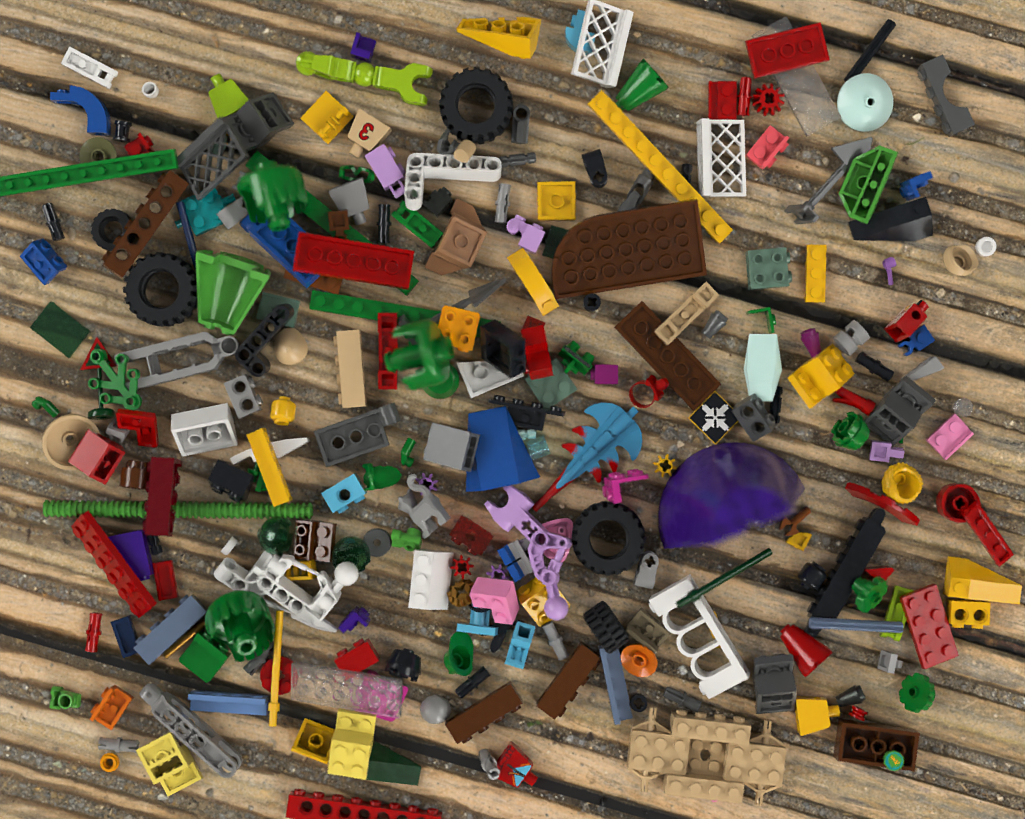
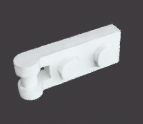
(88, 67)

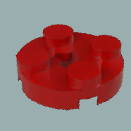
(284, 683)

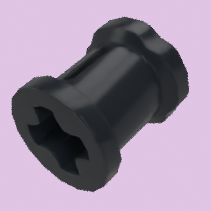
(122, 131)
(597, 303)

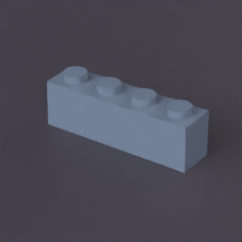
(171, 629)

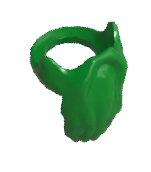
(380, 476)

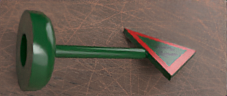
(100, 413)

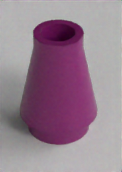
(811, 341)

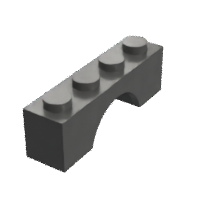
(953, 118)

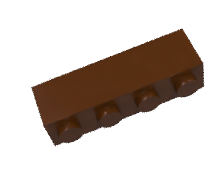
(568, 680)
(484, 712)

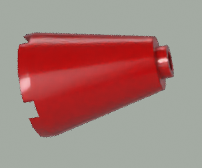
(806, 650)

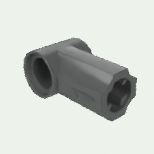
(520, 127)

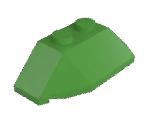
(866, 182)

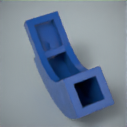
(97, 114)

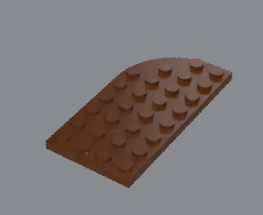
(630, 250)

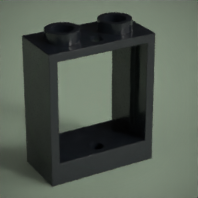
(495, 334)

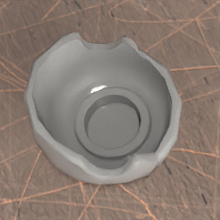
(435, 709)

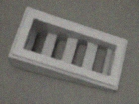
(926, 368)

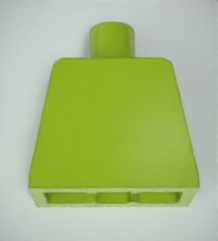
(226, 96)

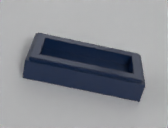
(125, 635)

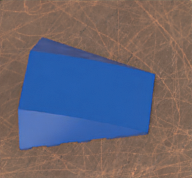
(500, 452)

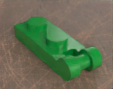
(418, 225)

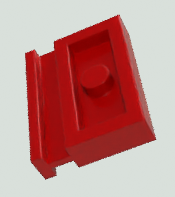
(722, 100)

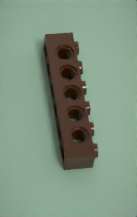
(177, 187)

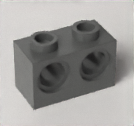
(749, 419)

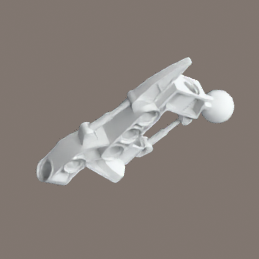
(311, 609)

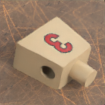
(366, 133)

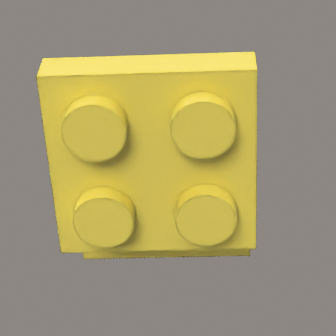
(352, 744)
(169, 763)

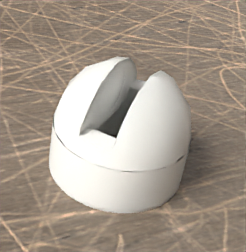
(150, 90)

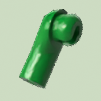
(46, 404)
(405, 452)

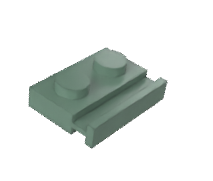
(270, 301)

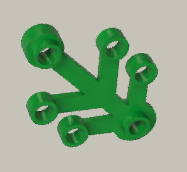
(117, 380)

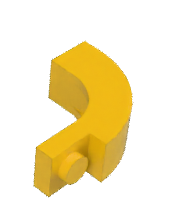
(533, 281)

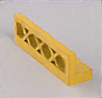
(269, 467)

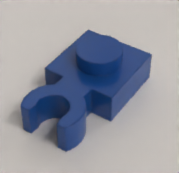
(919, 339)

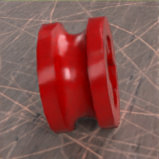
(858, 713)

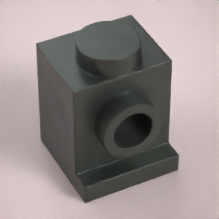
(438, 201)

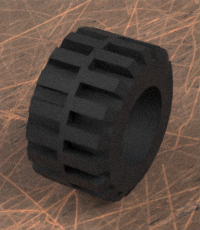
(606, 627)

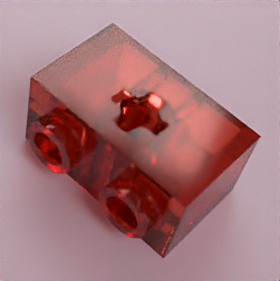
(482, 536)

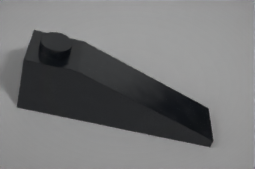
(900, 223)

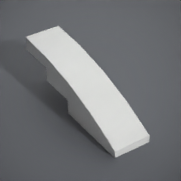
(280, 447)

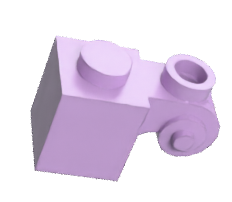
(531, 234)

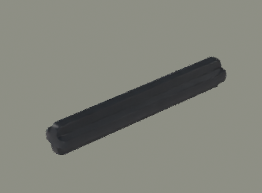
(871, 49)

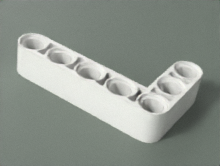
(445, 171)

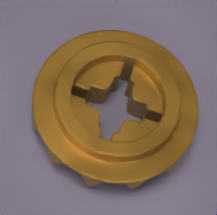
(462, 599)

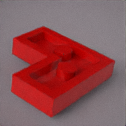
(143, 422)

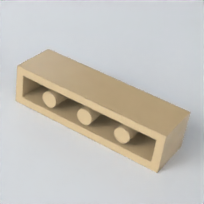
(351, 369)

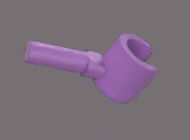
(888, 264)

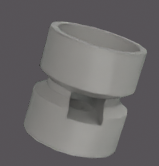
(851, 337)

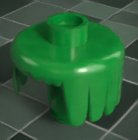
(273, 193)
(430, 351)
(241, 622)

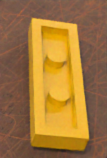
(815, 273)

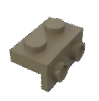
(647, 630)

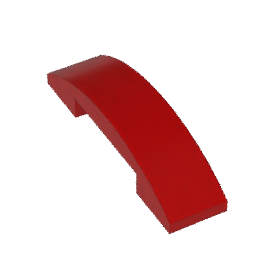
(386, 324)

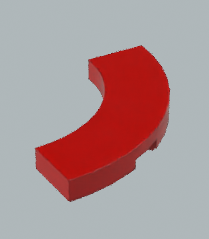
(884, 502)

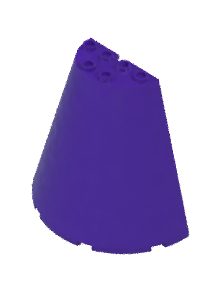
(724, 491)

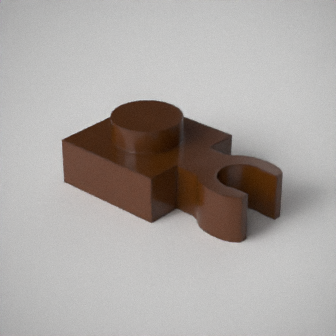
(339, 222)

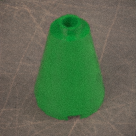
(640, 87)

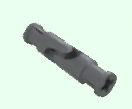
(633, 199)

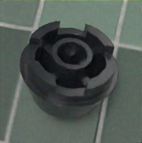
(404, 664)

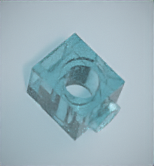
(538, 447)

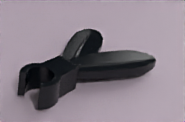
(499, 638)

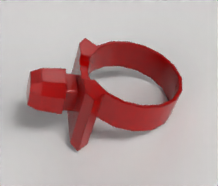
(657, 387)

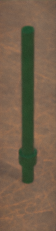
(694, 595)

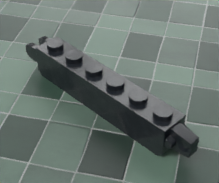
(848, 568)

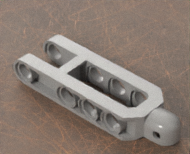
(221, 348)
(213, 748)

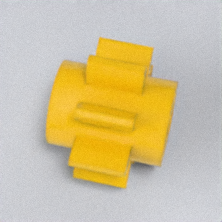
(667, 470)

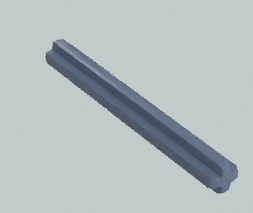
(856, 625)

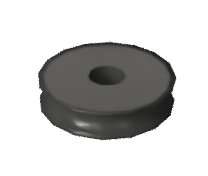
(383, 536)

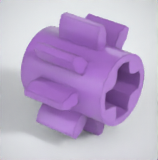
(421, 481)
(499, 570)

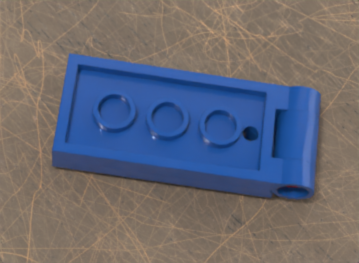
(279, 245)

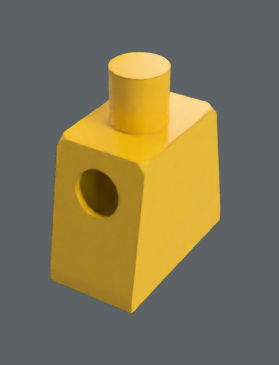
(813, 714)

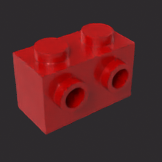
(357, 657)

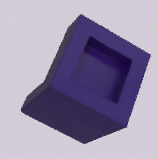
(362, 48)

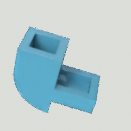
(572, 34)
(520, 644)

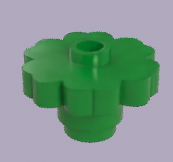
(869, 592)
(917, 692)

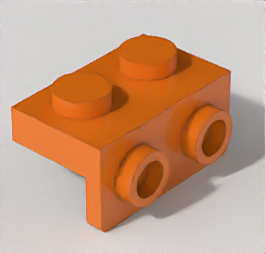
(111, 707)

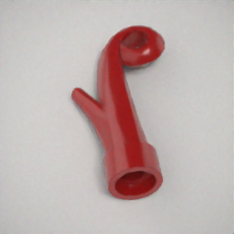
(855, 400)

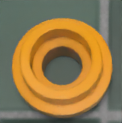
(105, 766)

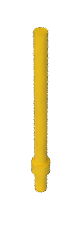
(274, 705)

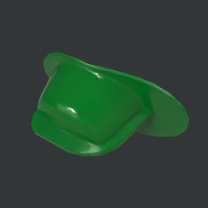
(460, 654)

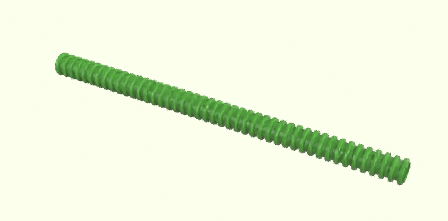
(182, 509)

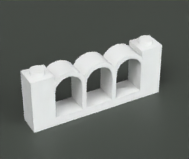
(710, 682)

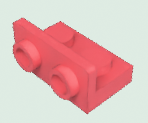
(767, 147)

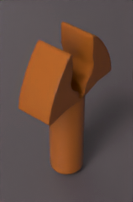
(794, 521)

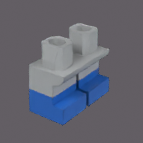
(512, 552)

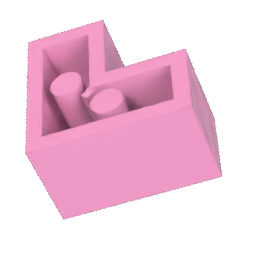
(498, 596)

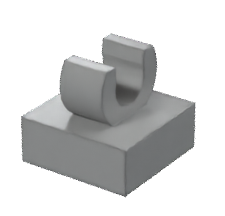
(114, 431)
(888, 662)

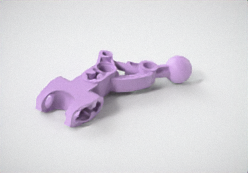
(517, 515)

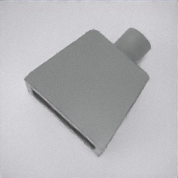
(351, 197)

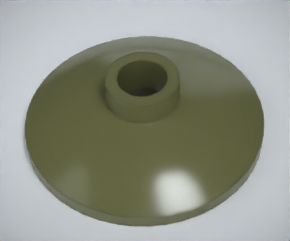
(93, 147)

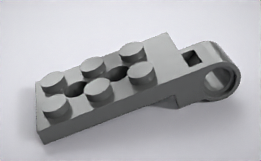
(370, 426)

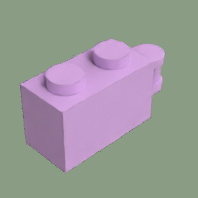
(386, 169)

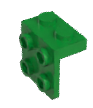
(204, 656)

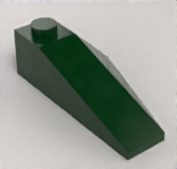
(391, 767)

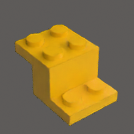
(821, 375)

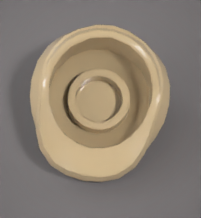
(960, 260)
(290, 346)

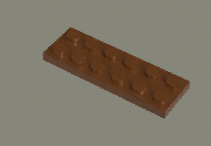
(672, 361)

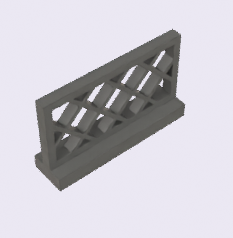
(204, 145)

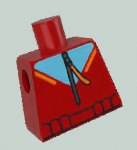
(515, 767)

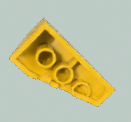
(512, 37)
(975, 582)

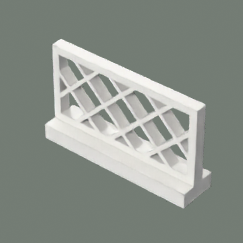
(614, 51)
(705, 155)

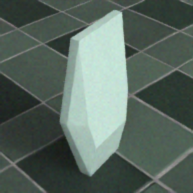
(762, 365)

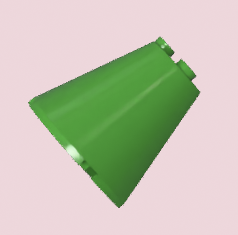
(227, 288)

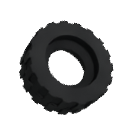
(102, 220)

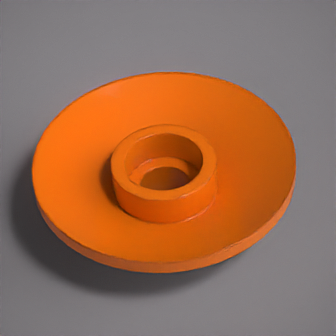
(639, 660)

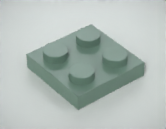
(553, 388)

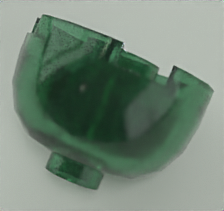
(275, 535)
(351, 550)

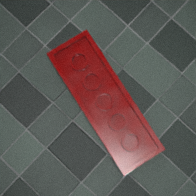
(353, 260)
(113, 564)

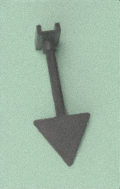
(846, 153)
(475, 297)

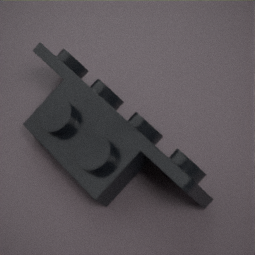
(527, 415)

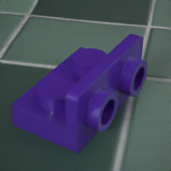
(353, 617)

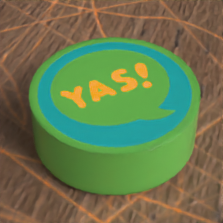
(893, 760)

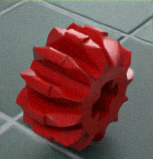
(775, 99)

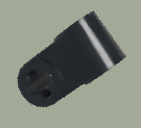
(594, 165)

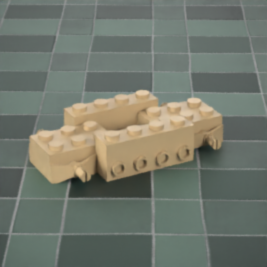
(733, 761)

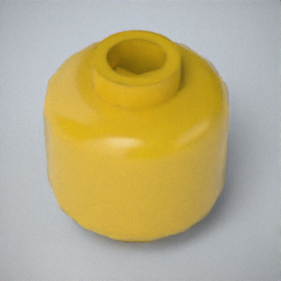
(283, 411)

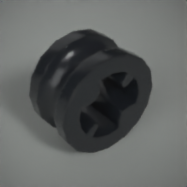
(633, 705)

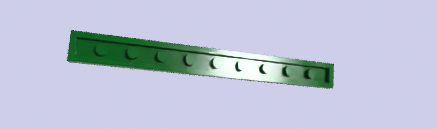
(88, 172)
(370, 308)

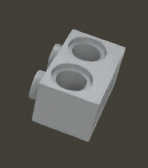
(239, 398)

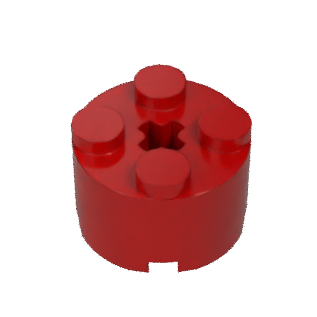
(949, 495)

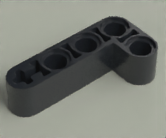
(266, 336)

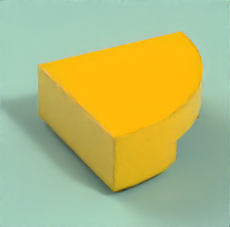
(799, 540)

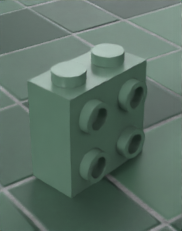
(768, 268)

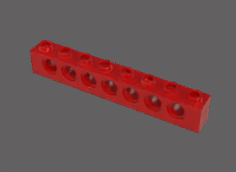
(296, 809)

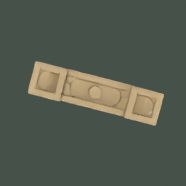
(686, 313)

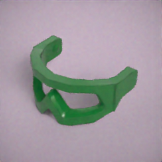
(370, 178)

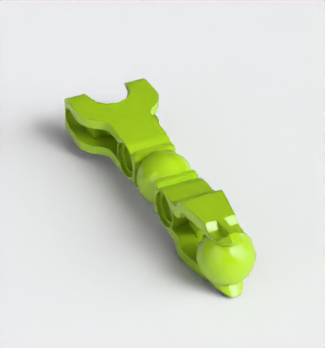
(366, 74)

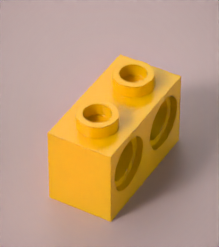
(968, 609)

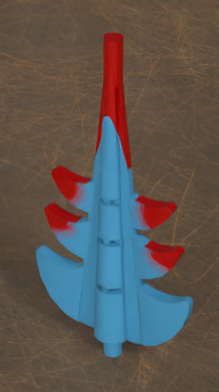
(614, 430)

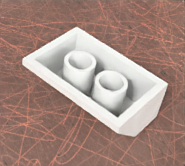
(204, 429)
(430, 579)

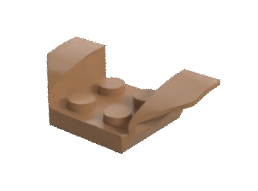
(459, 241)

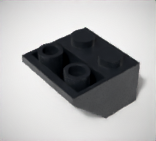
(230, 481)

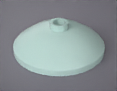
(853, 102)

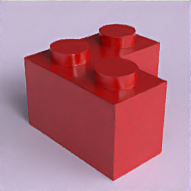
(537, 353)

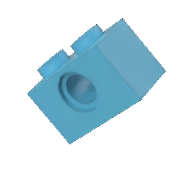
(334, 499)

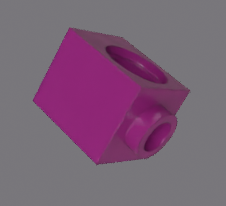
(605, 374)

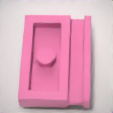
(949, 436)

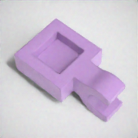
(882, 451)

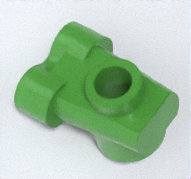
(410, 540)
(64, 699)

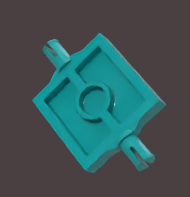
(203, 212)

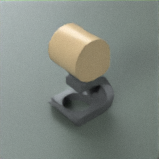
(462, 151)

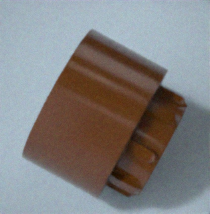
(134, 475)

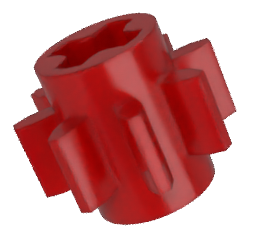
(456, 567)

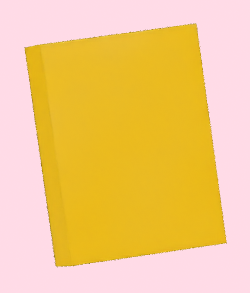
(314, 741)

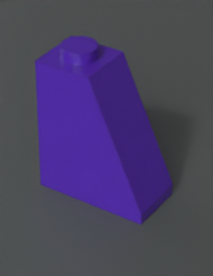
(136, 552)

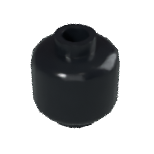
(812, 576)

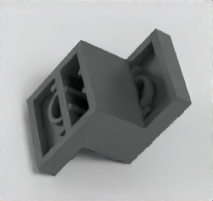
(260, 121)
(899, 411)
(774, 684)

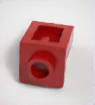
(140, 145)

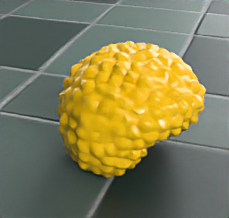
(902, 483)

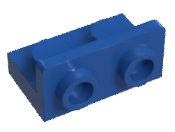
(908, 188)
(43, 260)

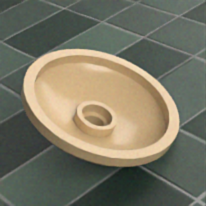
(54, 441)

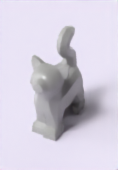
(422, 512)

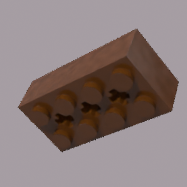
(870, 733)

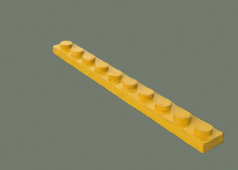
(657, 163)

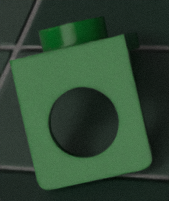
(771, 320)

